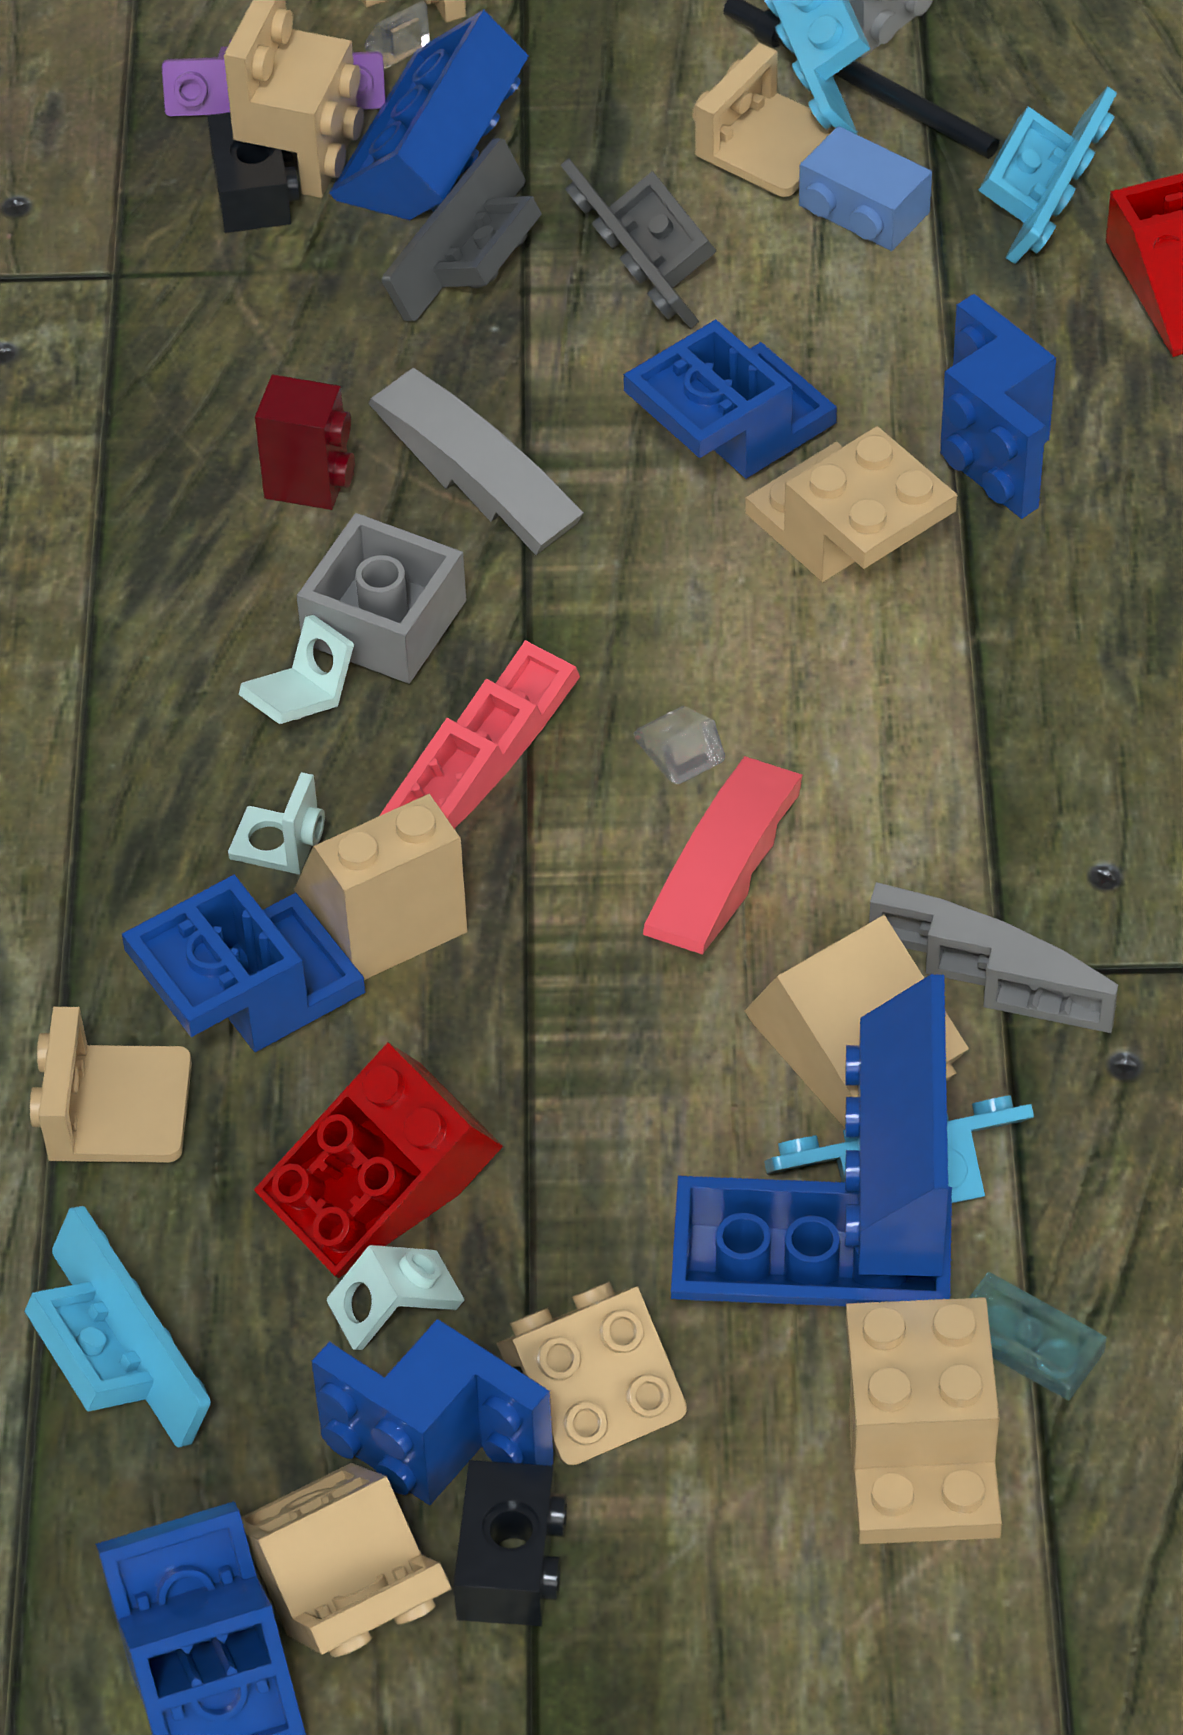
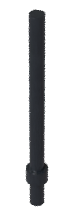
(879, 86)

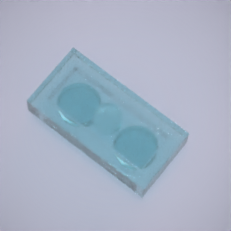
(1038, 1337)

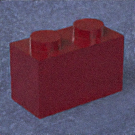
(303, 442)

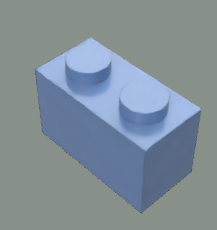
(865, 188)

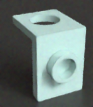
(305, 686)
(301, 828)
(394, 1279)

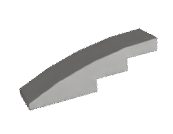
(477, 457)
(1014, 966)

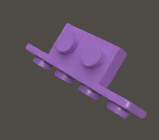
(201, 88)

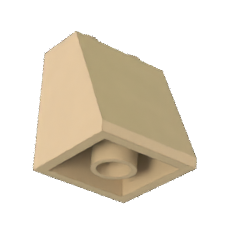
(389, 886)
(819, 1005)

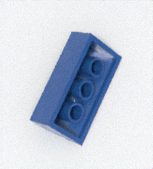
(433, 120)
(899, 1134)
(780, 1246)

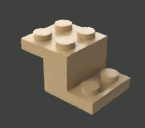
(293, 92)
(851, 504)
(923, 1420)
(341, 1560)

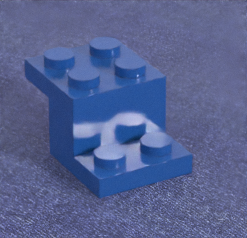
(730, 399)
(997, 406)
(243, 963)
(431, 1411)
(200, 1628)

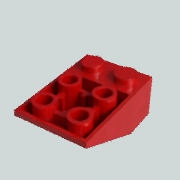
(1148, 245)
(377, 1161)

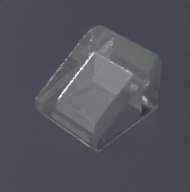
(400, 34)
(681, 744)

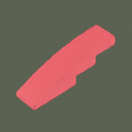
(490, 735)
(721, 855)

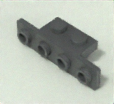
(654, 230)
(466, 234)

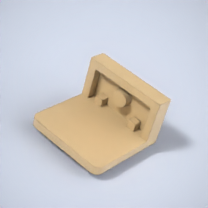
(754, 128)
(108, 1098)
(601, 1371)

